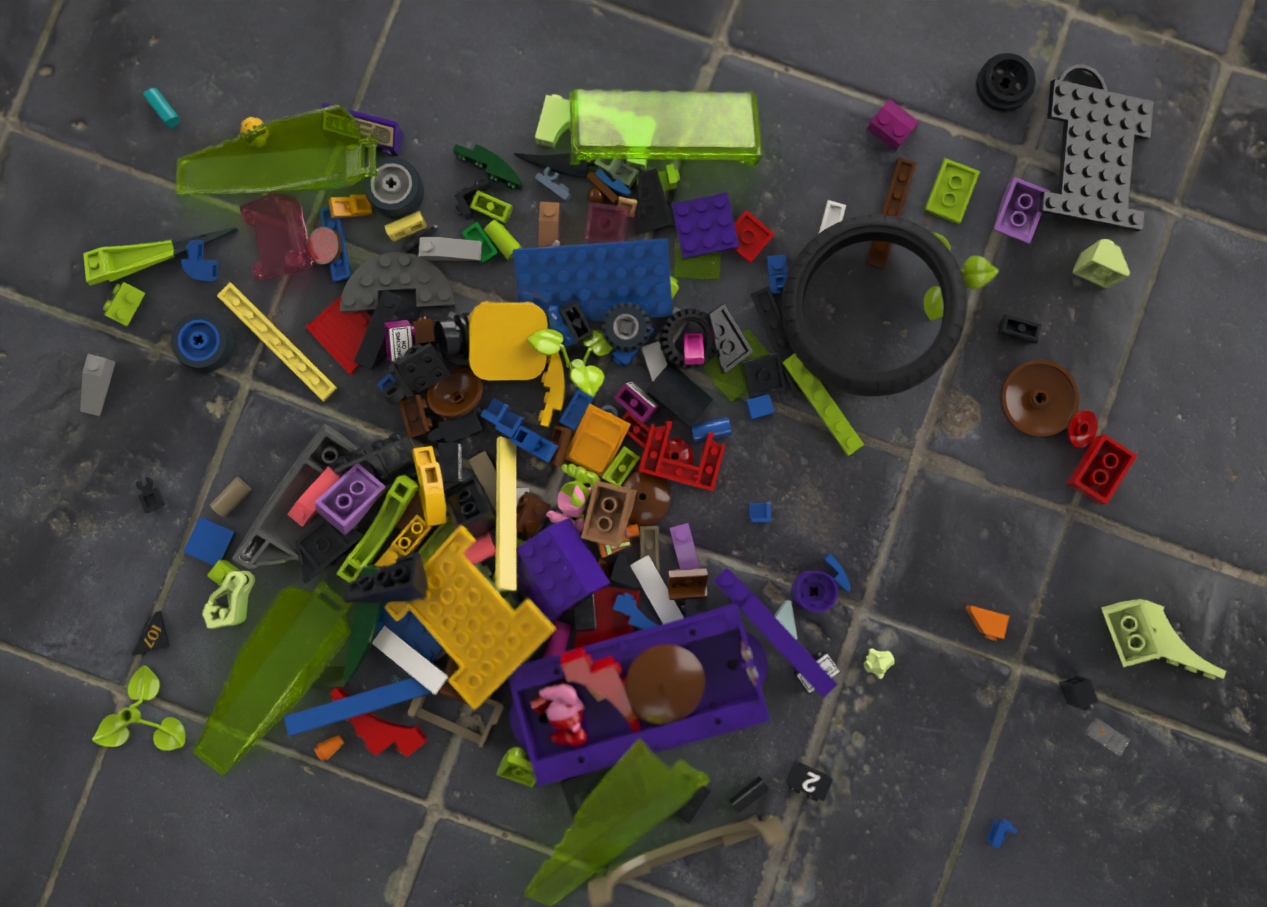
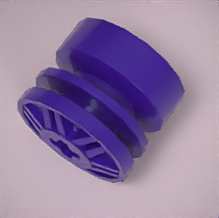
(825, 591)

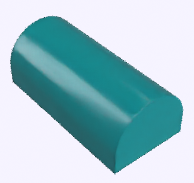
(161, 107)

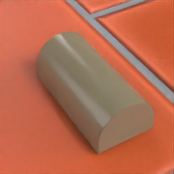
(230, 497)

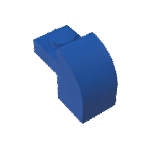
(196, 266)
(534, 443)

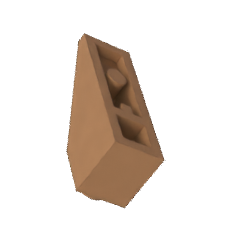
(548, 223)

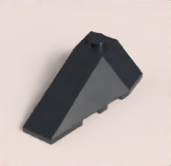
(388, 309)
(396, 583)

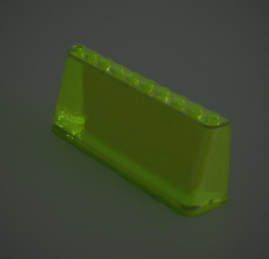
(664, 125)

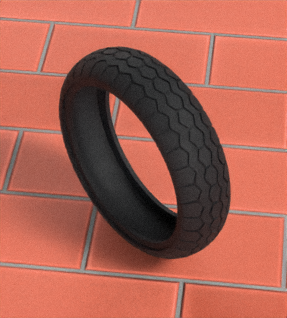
(883, 229)

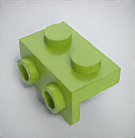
(124, 303)

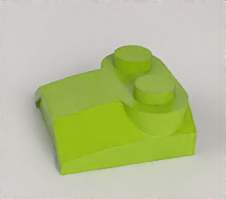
(517, 767)

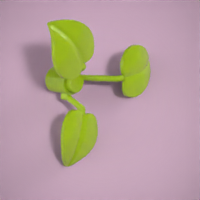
(976, 273)
(585, 378)
(113, 730)

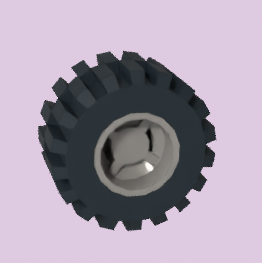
(626, 327)

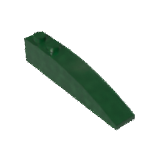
(364, 627)

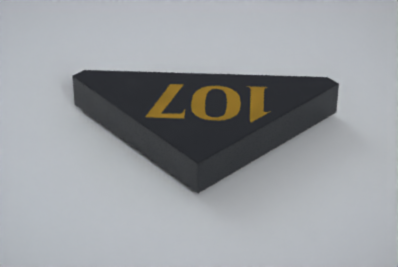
(153, 637)

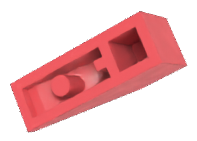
(304, 509)

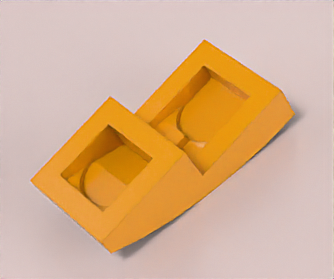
(349, 206)

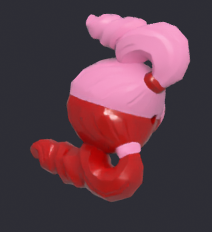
(565, 715)

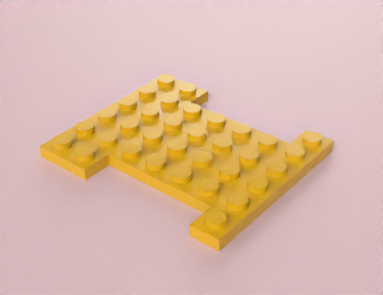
(473, 621)

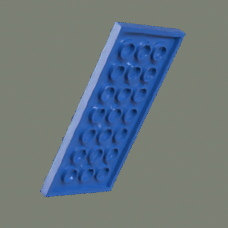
(597, 276)

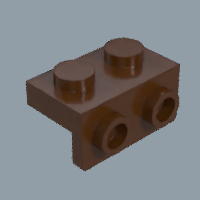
(415, 416)
(530, 514)
(687, 584)

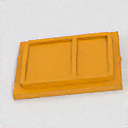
(597, 440)

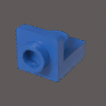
(997, 832)

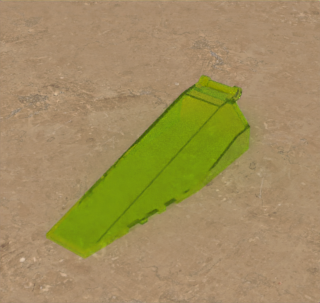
(283, 155)
(273, 671)
(617, 814)

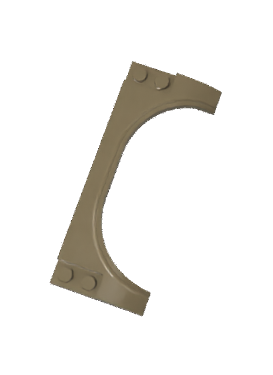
(602, 885)

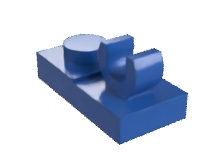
(777, 273)

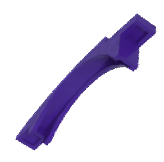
(775, 632)

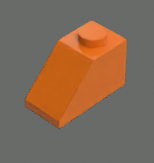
(988, 622)

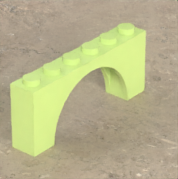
(555, 121)

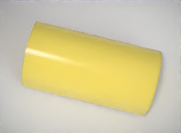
(405, 226)

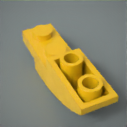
(555, 381)
(431, 486)
(406, 541)

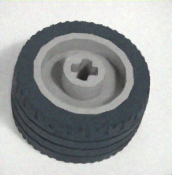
(396, 189)

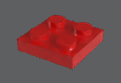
(751, 236)

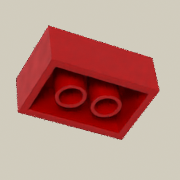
(1101, 469)

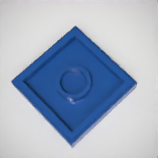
(209, 541)

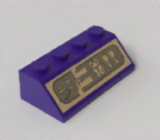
(386, 131)

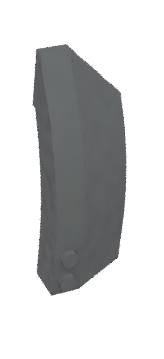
(274, 532)

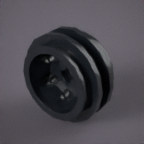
(993, 94)

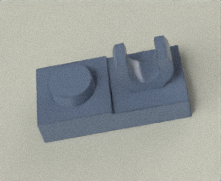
(561, 190)

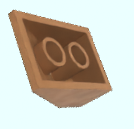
(608, 513)

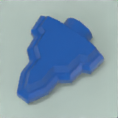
(556, 322)

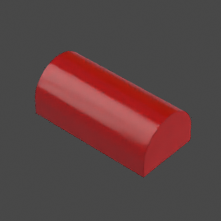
(637, 429)

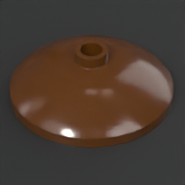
(455, 393)
(657, 497)

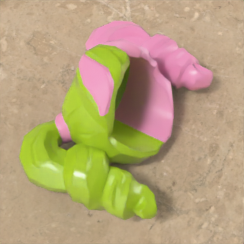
(574, 496)

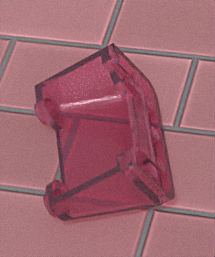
(279, 235)

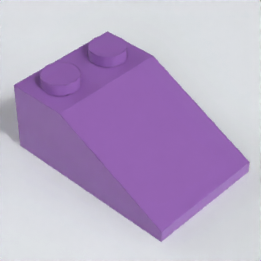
(1019, 210)
(349, 498)

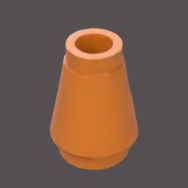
(328, 747)

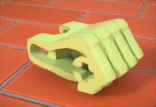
(235, 612)

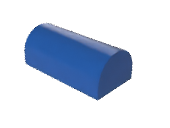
(719, 427)

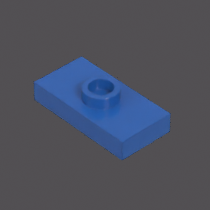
(575, 410)

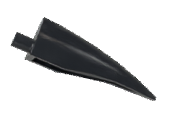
(559, 164)

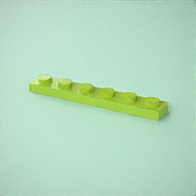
(823, 405)

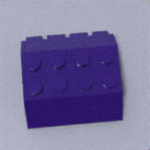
(558, 569)

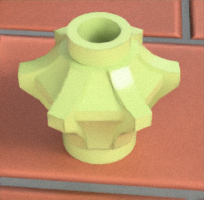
(878, 662)

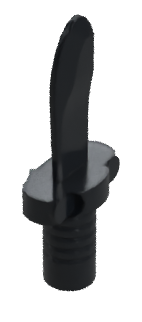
(415, 242)

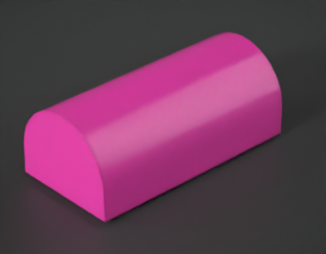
(558, 639)

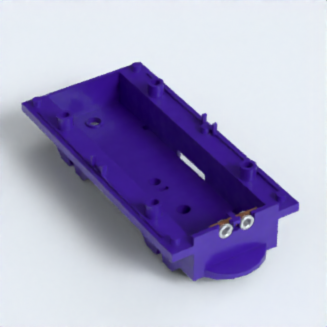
(608, 733)

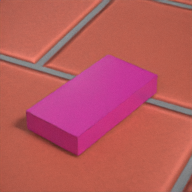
(693, 348)

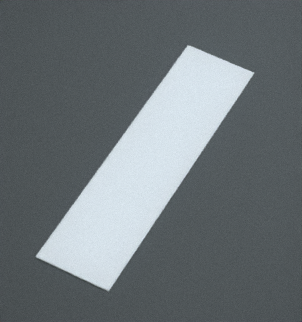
(656, 590)
(409, 660)

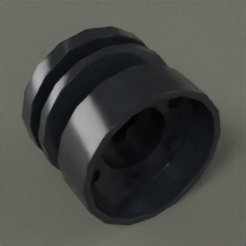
(452, 335)

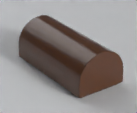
(561, 437)

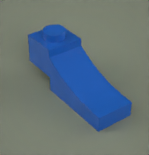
(625, 604)

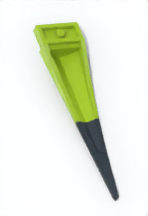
(120, 261)

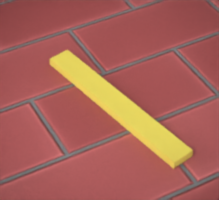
(277, 342)
(506, 515)

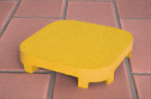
(500, 341)

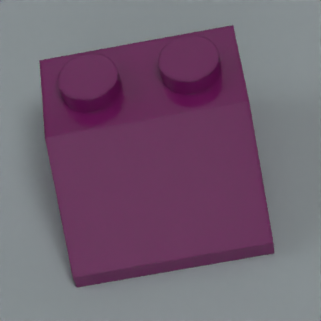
(892, 125)

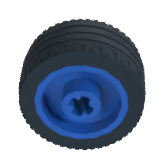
(203, 342)

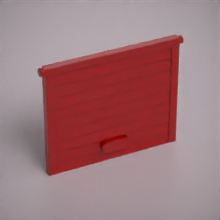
(341, 333)
(608, 621)

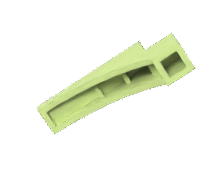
(1174, 648)

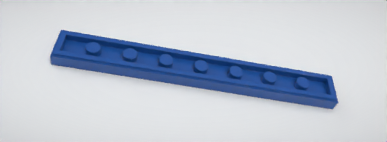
(354, 706)

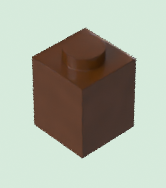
(424, 331)

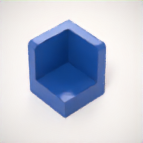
(759, 407)
(495, 411)
(509, 424)
(759, 512)

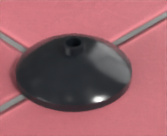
(1083, 75)

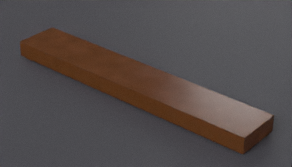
(892, 206)

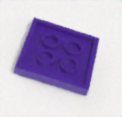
(705, 226)

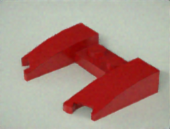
(701, 476)

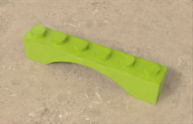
(393, 508)

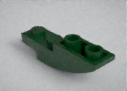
(496, 168)

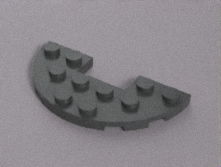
(396, 273)

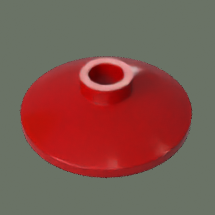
(1083, 428)
(682, 448)

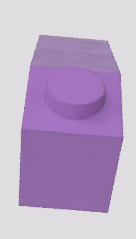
(684, 547)

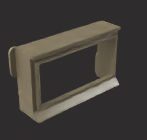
(416, 710)

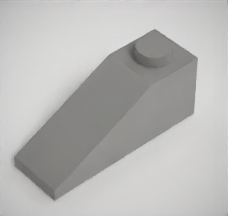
(449, 249)
(95, 383)

